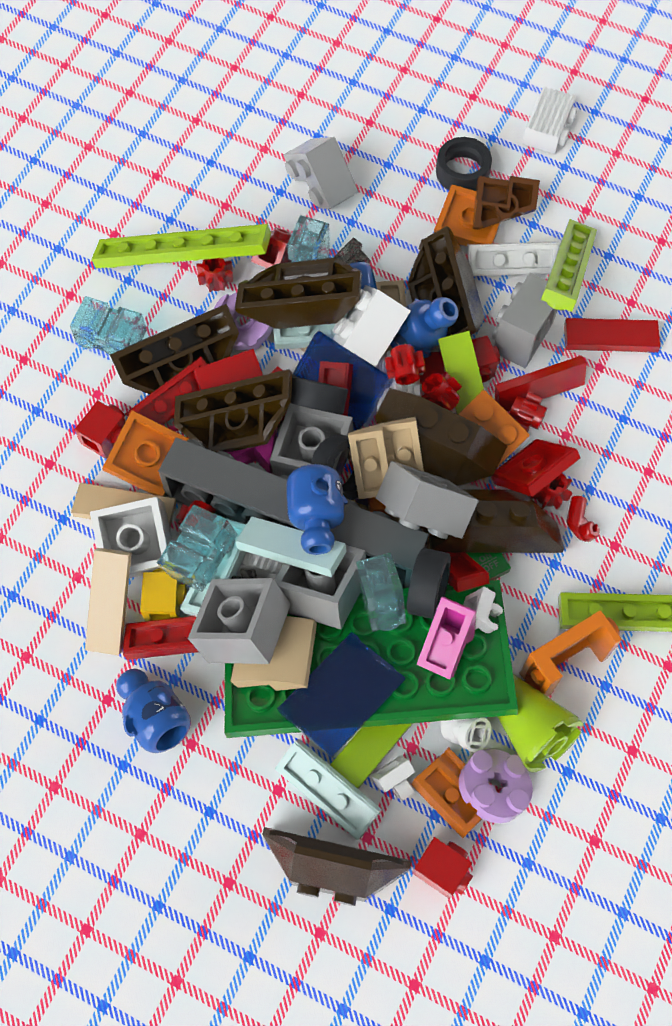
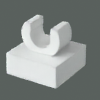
(483, 603)
(394, 777)

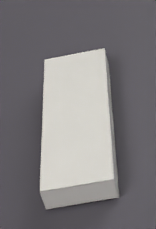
(512, 258)

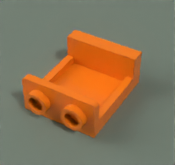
(595, 632)

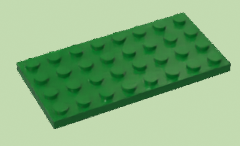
(479, 688)

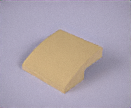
(379, 445)
(289, 662)

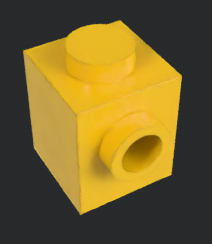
(161, 596)

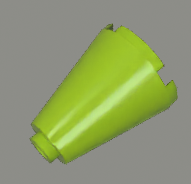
(540, 728)

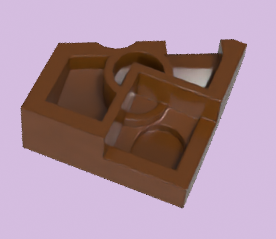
(503, 199)

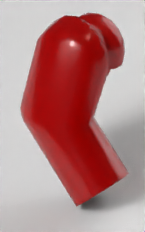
(579, 525)

